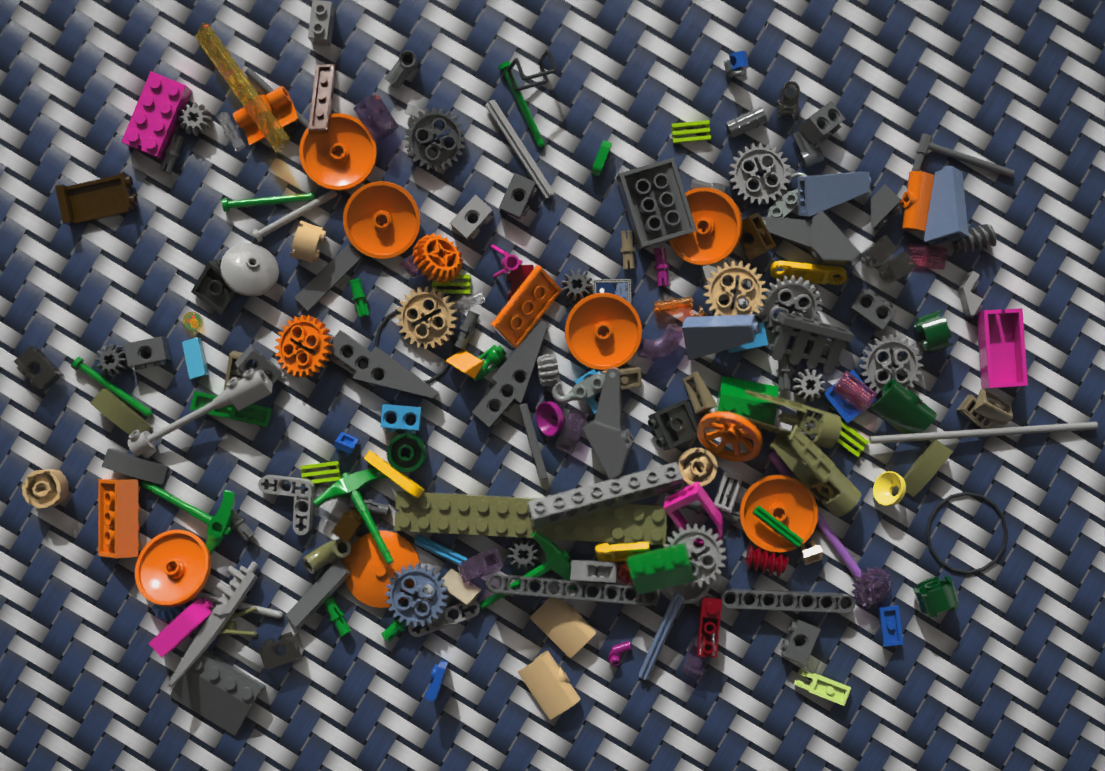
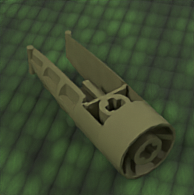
(822, 426)
(817, 472)

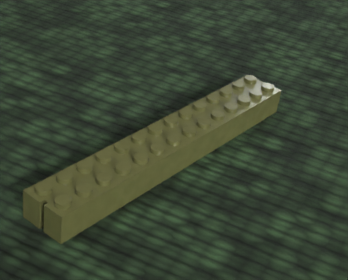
(509, 518)

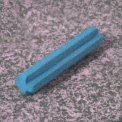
(439, 549)

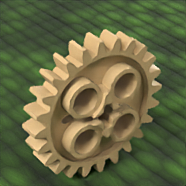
(717, 288)
(435, 333)

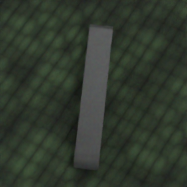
(796, 600)

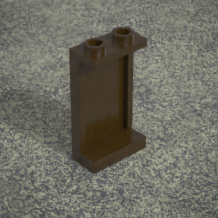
(96, 199)

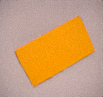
(466, 362)

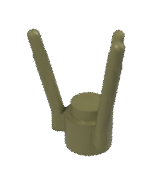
(231, 627)

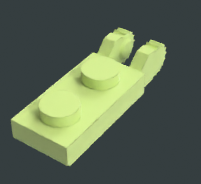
(824, 687)

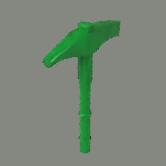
(349, 486)
(218, 525)
(556, 560)

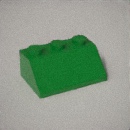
(734, 399)
(661, 568)

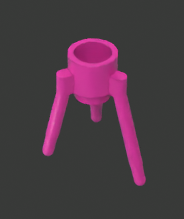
(509, 262)

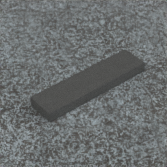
(328, 277)
(533, 441)
(318, 594)

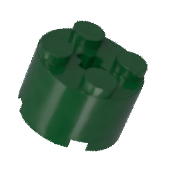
(933, 332)
(396, 449)
(936, 596)

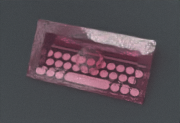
(928, 256)
(854, 391)

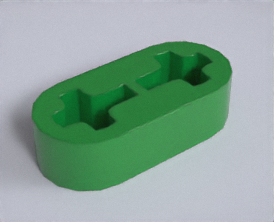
(601, 158)

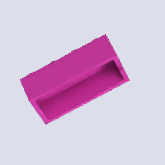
(156, 115)
(1002, 348)

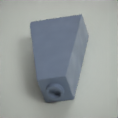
(829, 190)
(947, 208)
(717, 333)

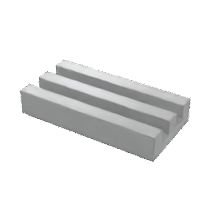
(722, 507)

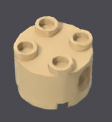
(307, 241)
(697, 466)
(45, 488)

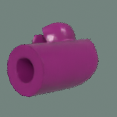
(616, 652)

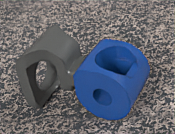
(737, 62)

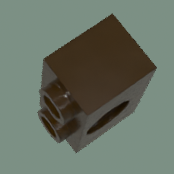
(762, 239)
(348, 526)

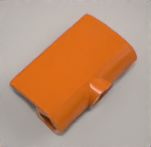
(279, 104)
(917, 201)

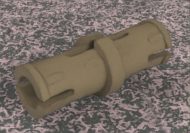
(627, 249)

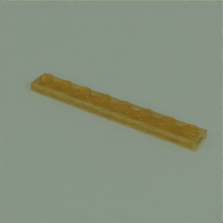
(242, 87)

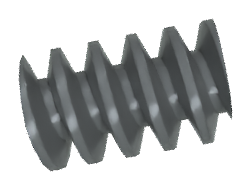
(976, 237)

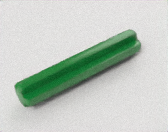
(777, 526)

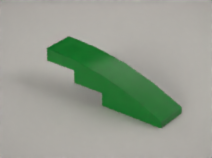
(250, 414)

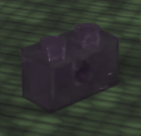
(375, 117)

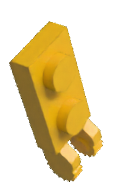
(620, 551)

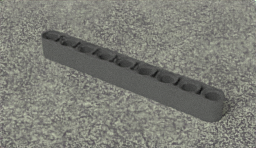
(562, 592)

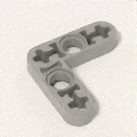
(299, 496)

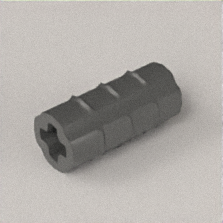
(746, 122)

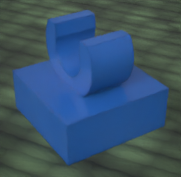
(345, 443)

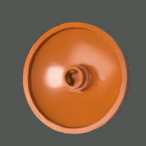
(341, 157)
(381, 219)
(717, 227)
(603, 331)
(787, 502)
(173, 568)
(370, 571)

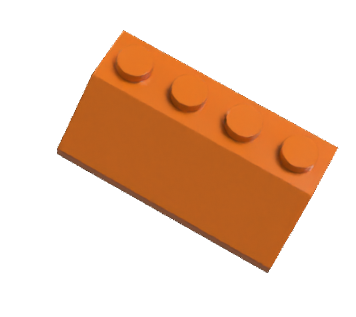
(118, 518)

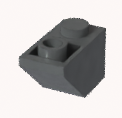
(883, 205)

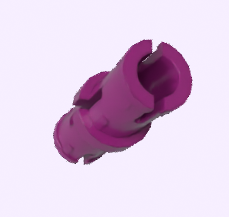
(661, 267)

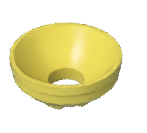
(883, 488)

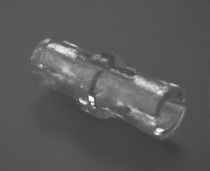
(225, 121)
(468, 301)

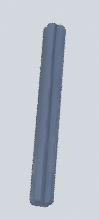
(661, 636)

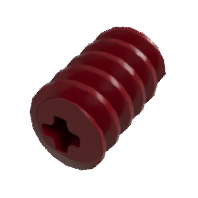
(766, 561)

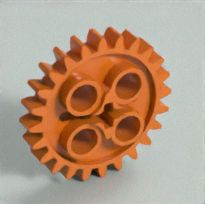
(296, 362)

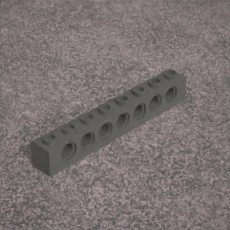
(604, 495)

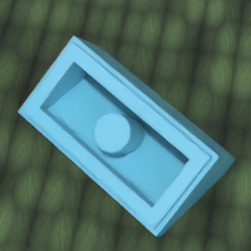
(195, 358)

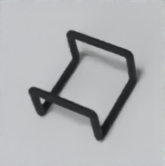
(543, 73)

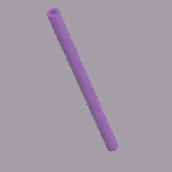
(821, 523)

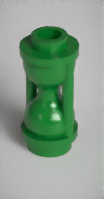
(495, 356)

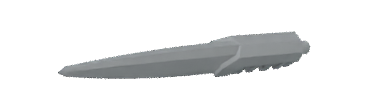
(219, 617)

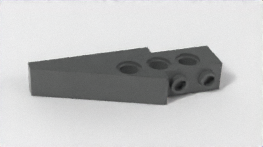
(521, 360)
(395, 374)

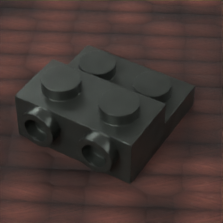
(213, 289)
(673, 425)

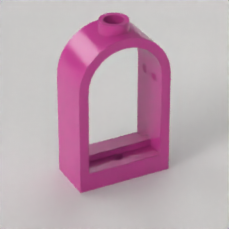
(686, 496)
(182, 627)

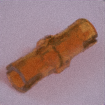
(672, 304)

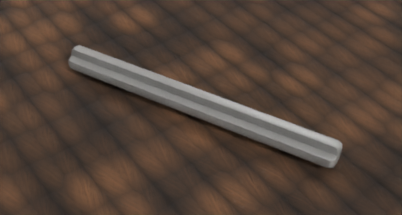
(519, 149)

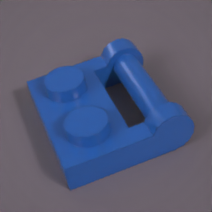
(437, 676)

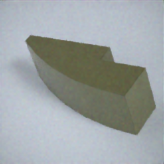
(119, 412)
(926, 467)

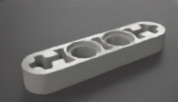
(445, 620)

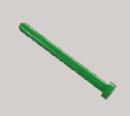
(523, 106)
(227, 205)
(78, 364)

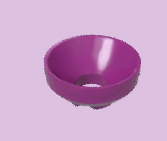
(546, 418)

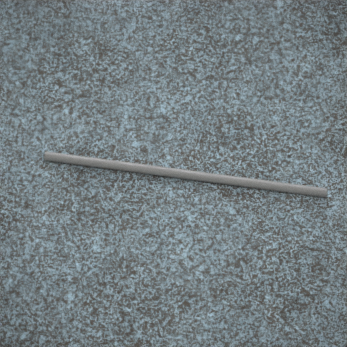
(983, 432)

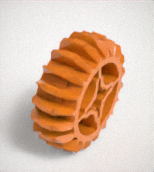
(435, 262)

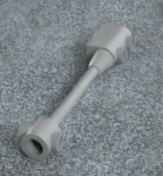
(239, 393)

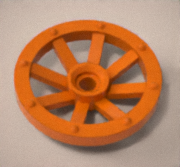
(731, 433)

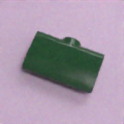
(903, 409)

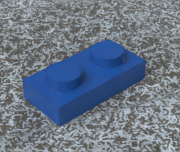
(890, 625)

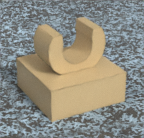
(812, 554)

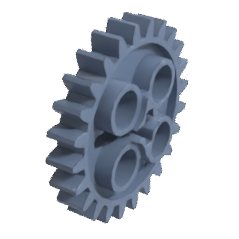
(412, 612)

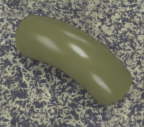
(325, 554)

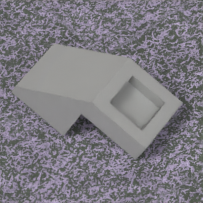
(970, 302)

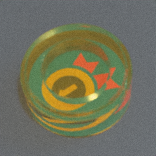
(192, 321)

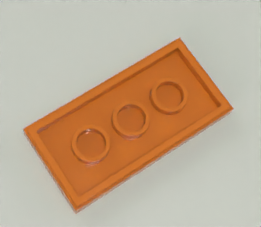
(526, 307)

